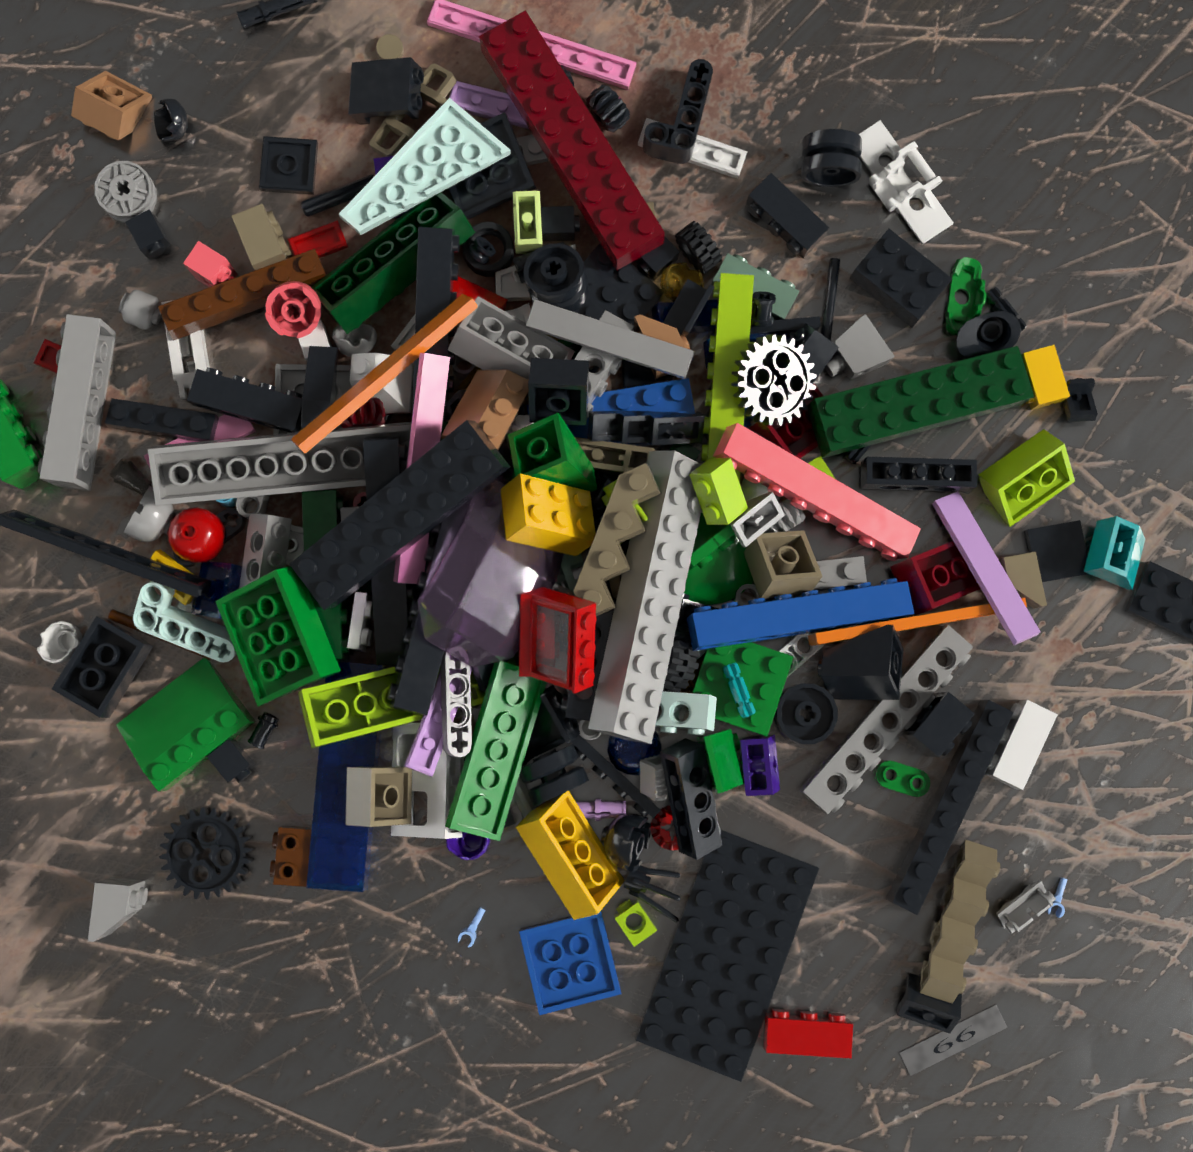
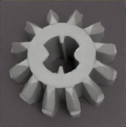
(792, 518)

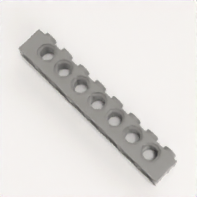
(957, 654)

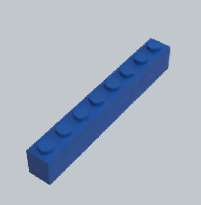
(799, 615)

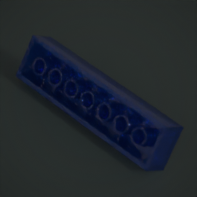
(338, 851)

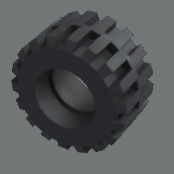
(681, 662)

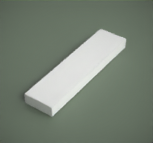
(711, 154)

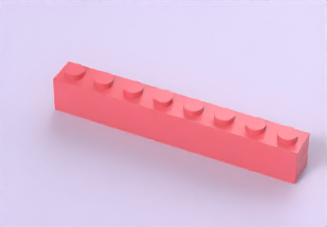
(817, 493)

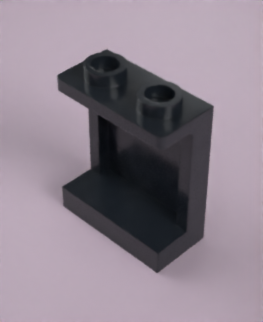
(385, 89)
(550, 725)

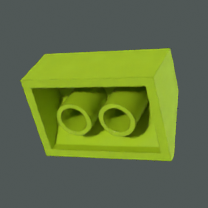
(1027, 477)

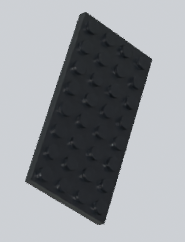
(727, 955)

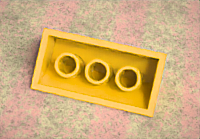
(570, 855)

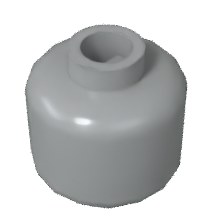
(140, 309)

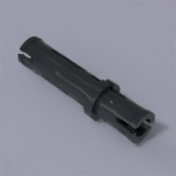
(266, 10)

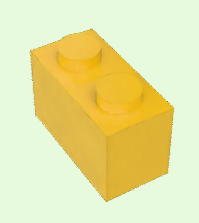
(1045, 377)

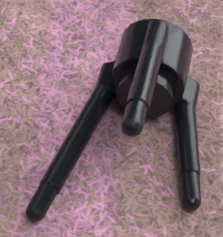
(639, 881)

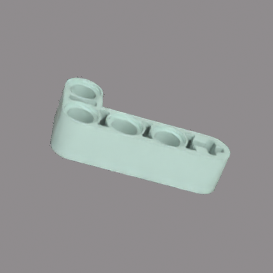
(217, 642)

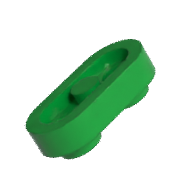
(902, 779)

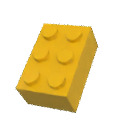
(547, 515)

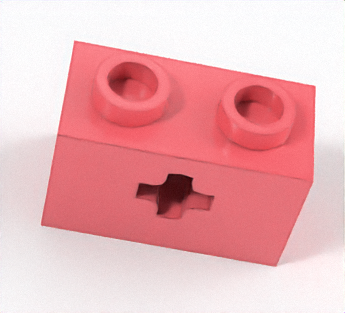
(209, 266)

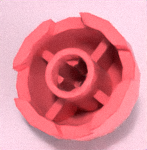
(293, 309)

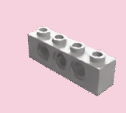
(607, 363)
(264, 546)

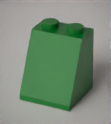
(552, 454)

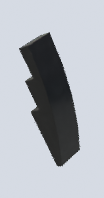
(645, 426)

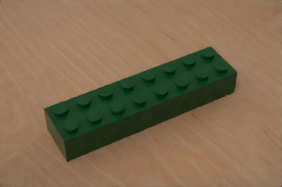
(919, 401)

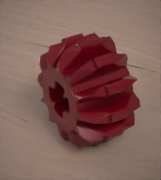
(367, 415)

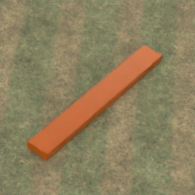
(384, 373)
(904, 623)

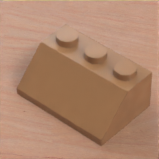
(492, 402)

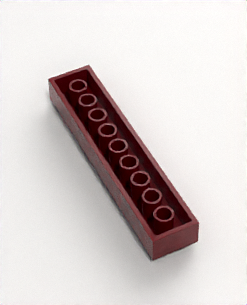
(571, 140)

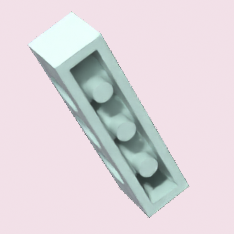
(701, 713)

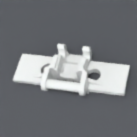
(897, 189)

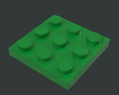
(764, 676)

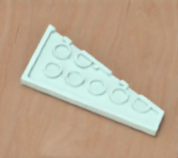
(435, 158)

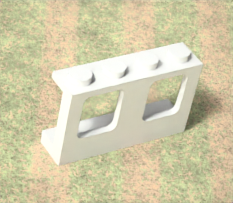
(439, 787)

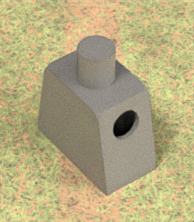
(859, 350)

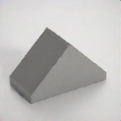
(760, 516)

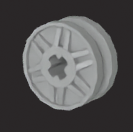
(120, 177)

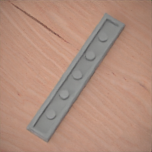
(610, 339)

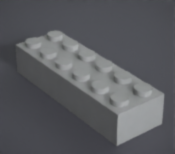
(77, 403)

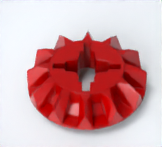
(660, 835)

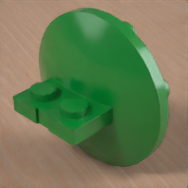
(716, 565)

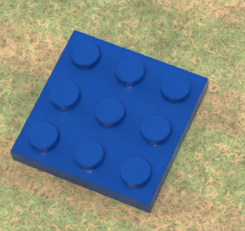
(569, 963)

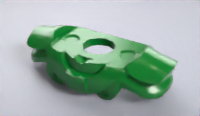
(965, 277)

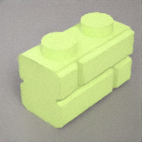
(527, 221)

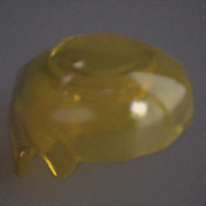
(675, 277)

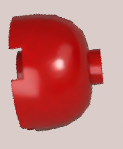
(200, 544)

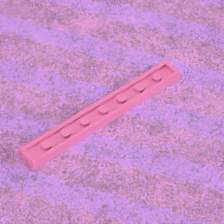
(571, 55)
(424, 435)

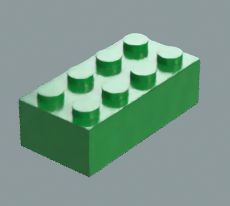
(17, 451)

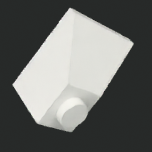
(397, 394)

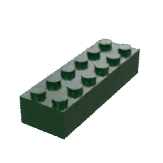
(385, 263)
(320, 516)

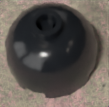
(625, 840)

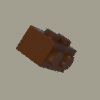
(292, 856)

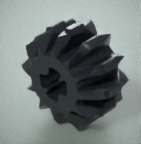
(608, 108)

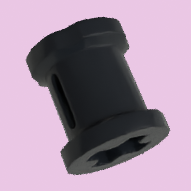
(762, 308)

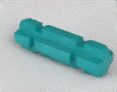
(739, 690)

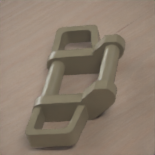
(393, 122)

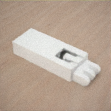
(190, 345)

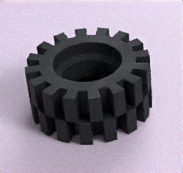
(698, 247)

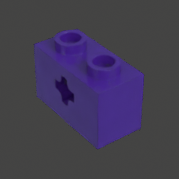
(760, 765)

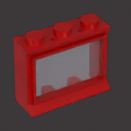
(557, 638)

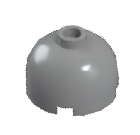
(149, 520)

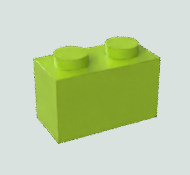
(718, 491)

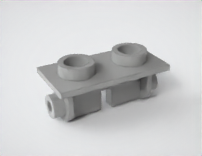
(1015, 914)

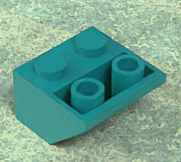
(1115, 551)

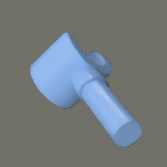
(1058, 895)
(470, 930)

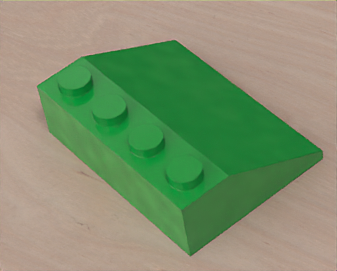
(277, 635)
(184, 724)

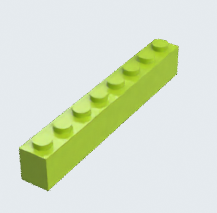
(731, 336)

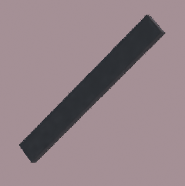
(105, 553)

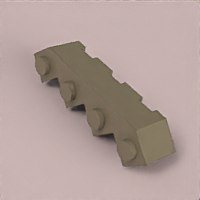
(617, 525)
(954, 935)

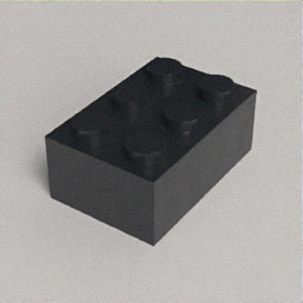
(900, 278)
(102, 667)

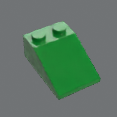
(723, 760)

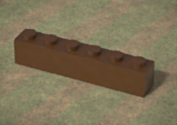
(237, 295)

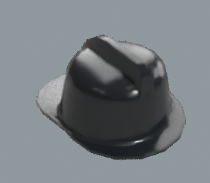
(988, 334)

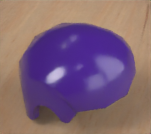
(468, 846)

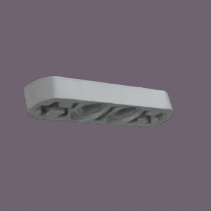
(451, 700)

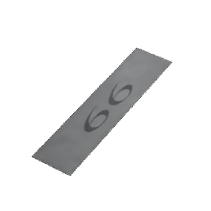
(945, 1044)

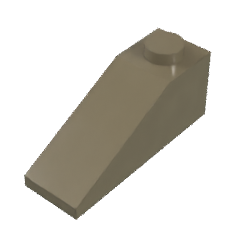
(613, 457)

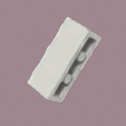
(1021, 744)

